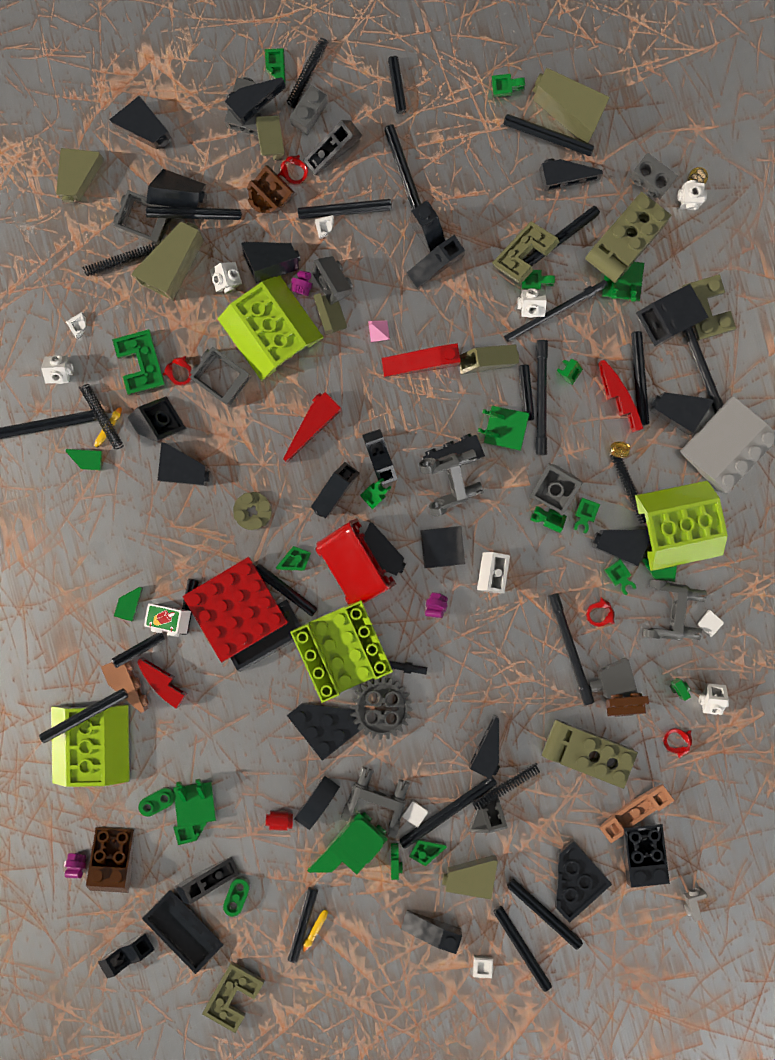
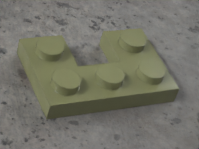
(531, 237)
(714, 324)
(234, 979)

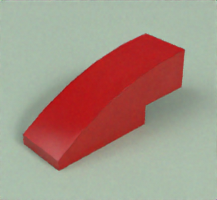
(161, 682)

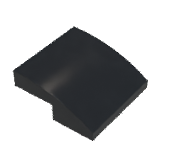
(442, 547)

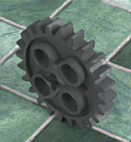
(379, 725)

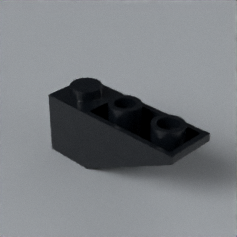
(436, 261)
(467, 443)

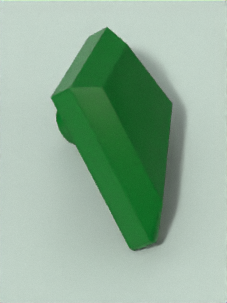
(294, 560)
(426, 851)

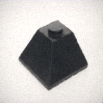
(156, 420)

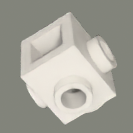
(686, 196)
(226, 277)
(532, 303)
(56, 369)
(714, 699)

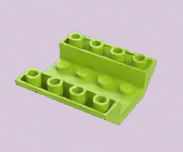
(269, 326)
(683, 524)
(341, 650)
(92, 751)

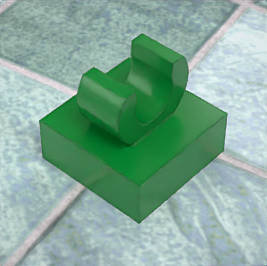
(571, 371)

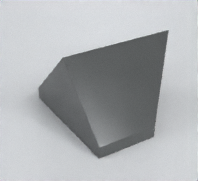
(488, 818)

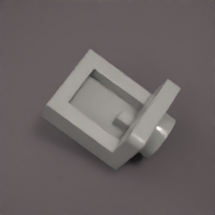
(691, 906)

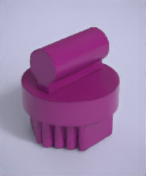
(301, 284)
(436, 605)
(75, 864)

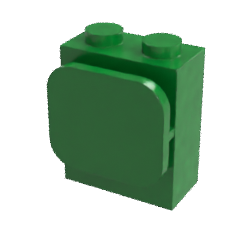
(358, 842)

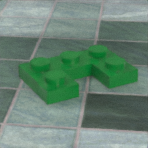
(144, 348)

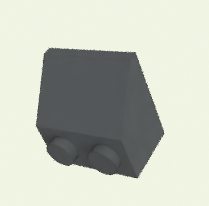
(331, 279)

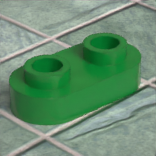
(156, 802)
(236, 895)

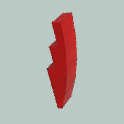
(615, 389)

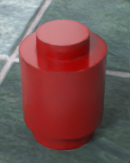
(279, 820)

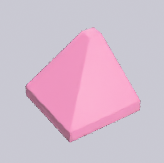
(378, 331)

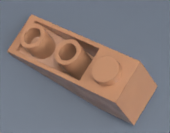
(124, 678)

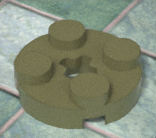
(247, 501)

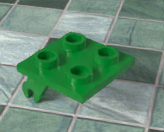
(628, 286)
(505, 427)
(194, 803)

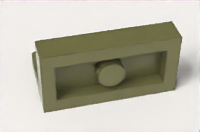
(270, 136)
(330, 315)

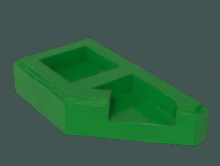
(275, 62)
(86, 459)
(665, 574)
(128, 605)
(188, 833)
(325, 863)

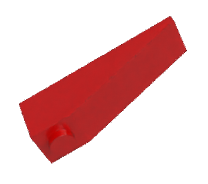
(422, 360)
(318, 416)

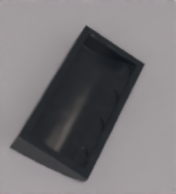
(270, 643)
(182, 931)

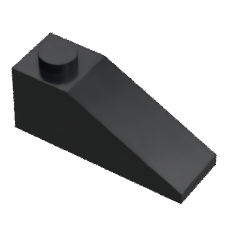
(252, 98)
(335, 144)
(564, 173)
(486, 756)
(206, 880)
(433, 931)

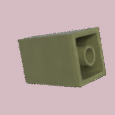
(570, 103)
(170, 261)

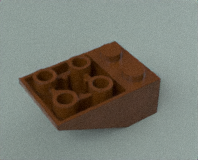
(111, 860)

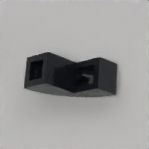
(379, 456)
(317, 802)
(126, 954)

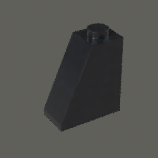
(141, 123)
(175, 191)
(427, 226)
(270, 259)
(681, 410)
(181, 468)
(334, 490)
(623, 544)
(384, 551)

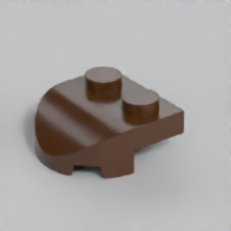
(268, 192)
(627, 706)

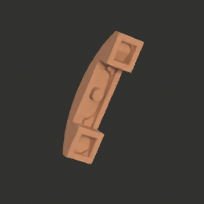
(636, 811)

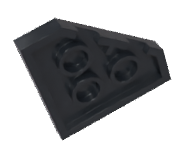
(324, 726)
(577, 881)

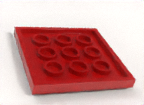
(235, 609)

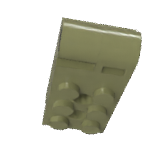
(618, 250)
(572, 747)

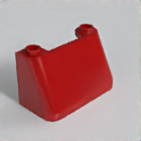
(353, 564)

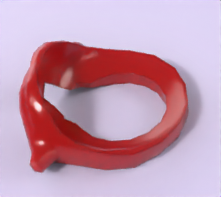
(293, 160)
(179, 361)
(601, 604)
(685, 735)

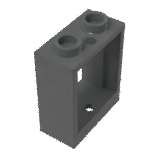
(121, 218)
(198, 370)

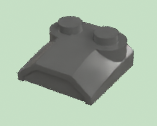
(556, 488)

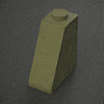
(76, 173)
(488, 358)
(472, 878)

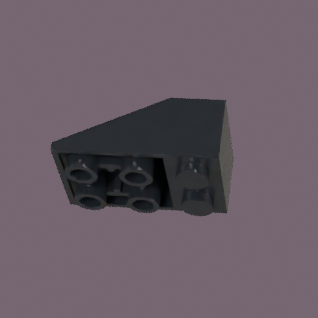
(672, 315)
(645, 856)

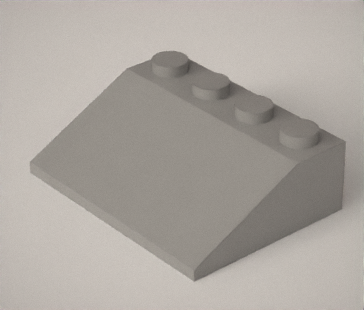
(729, 445)

